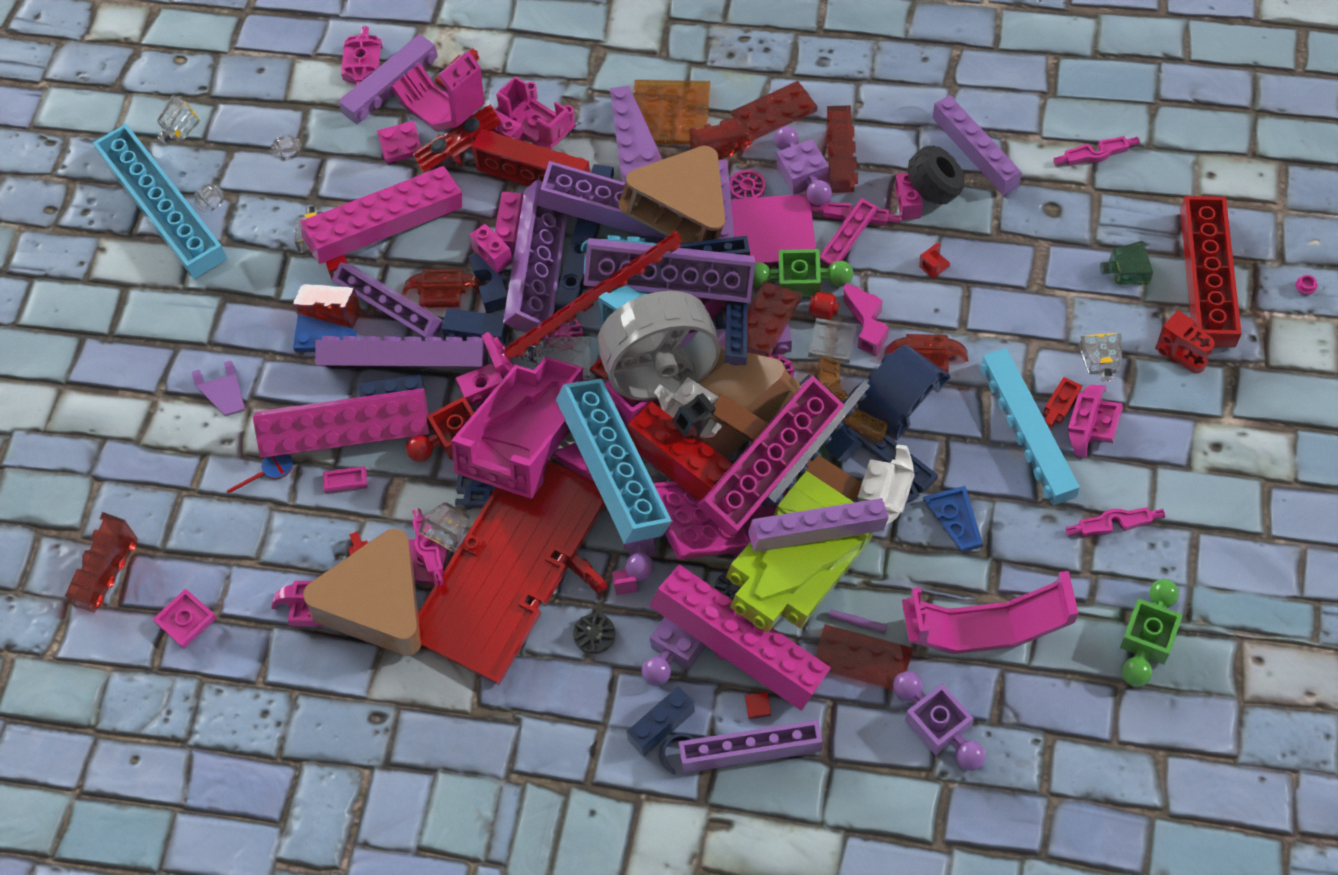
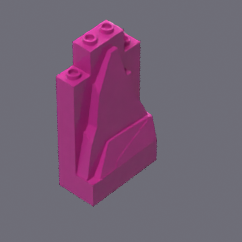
(516, 429)

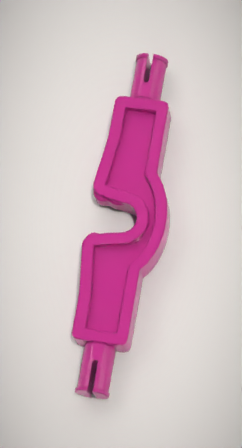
(1086, 153)
(842, 210)
(1103, 524)
(428, 555)

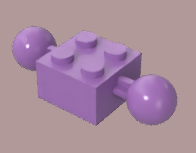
(802, 166)
(639, 563)
(673, 645)
(939, 720)

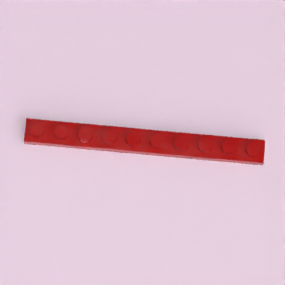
(586, 300)

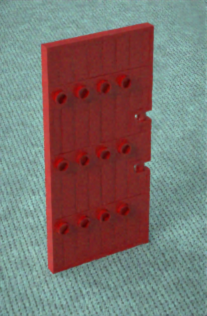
(503, 562)

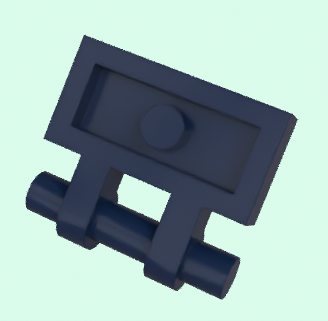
(472, 487)

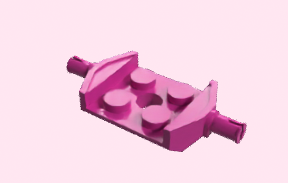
(356, 68)

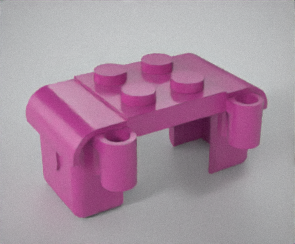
(539, 123)

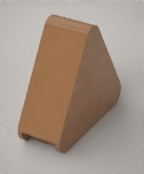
(678, 195)
(758, 387)
(371, 595)

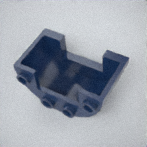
(901, 387)

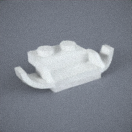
(686, 393)
(889, 481)

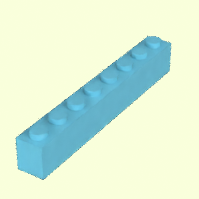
(1029, 427)

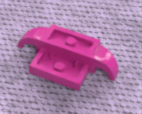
(1093, 419)
(293, 596)

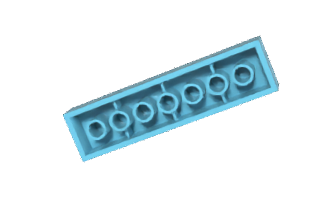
(613, 461)

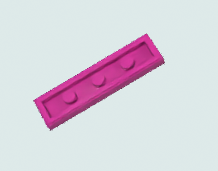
(848, 232)

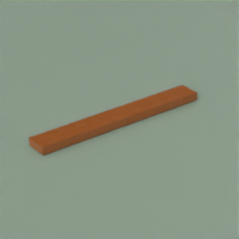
(751, 426)

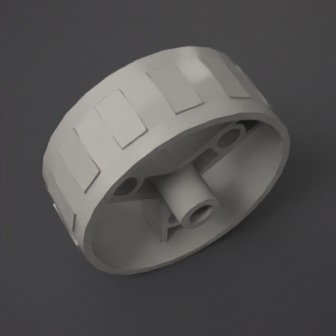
(643, 343)

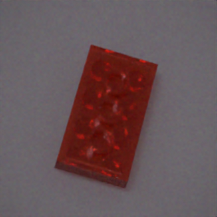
(776, 109)
(769, 317)
(862, 656)

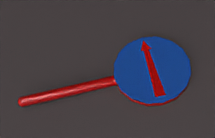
(273, 467)

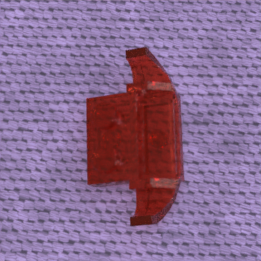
(441, 287)
(933, 347)

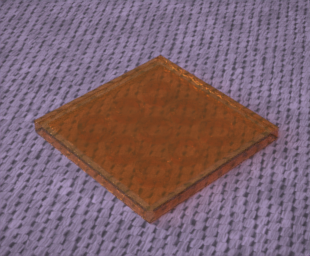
(673, 108)

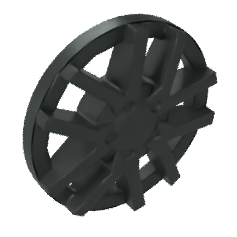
(594, 633)

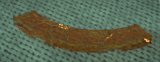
(829, 376)

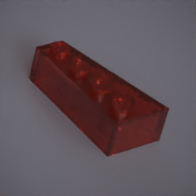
(841, 149)
(101, 563)

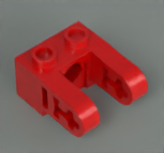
(1177, 342)

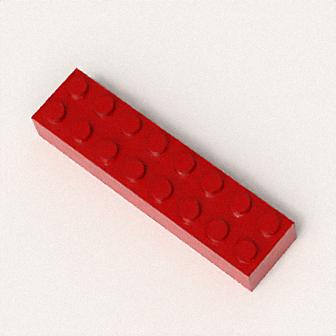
(1210, 269)

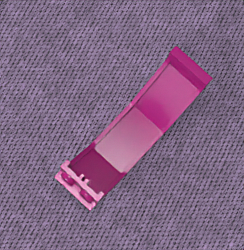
(433, 104)
(991, 625)

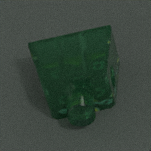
(1129, 265)

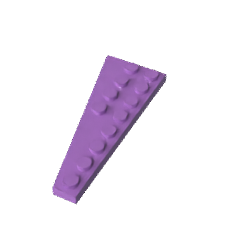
(633, 137)

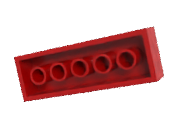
(518, 159)
(681, 458)

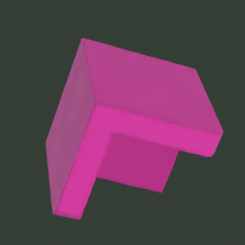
(624, 583)

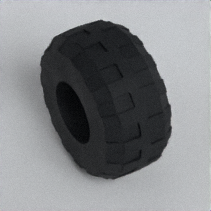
(936, 175)

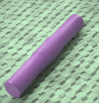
(857, 621)

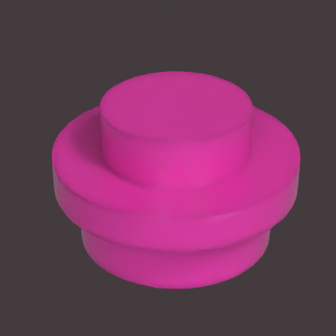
(1306, 284)

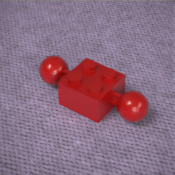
(445, 425)

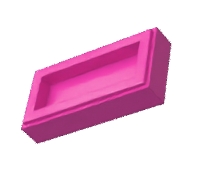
(345, 479)

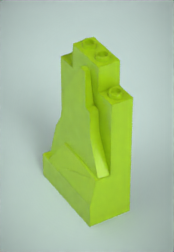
(796, 577)

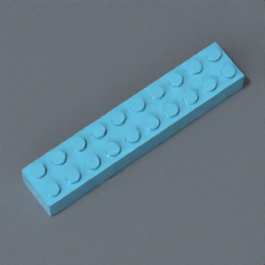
(160, 201)

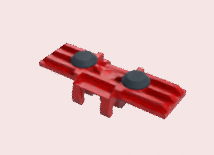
(457, 139)

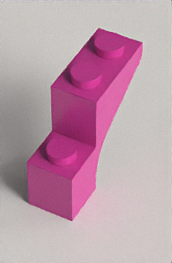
(866, 310)

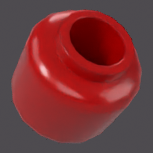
(823, 305)

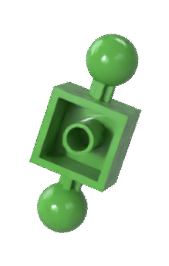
(802, 272)
(1150, 632)

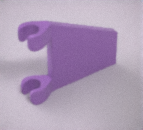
(222, 391)

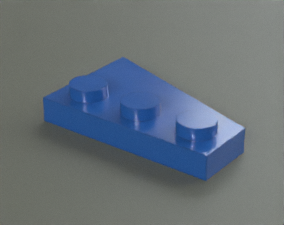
(312, 329)
(956, 516)

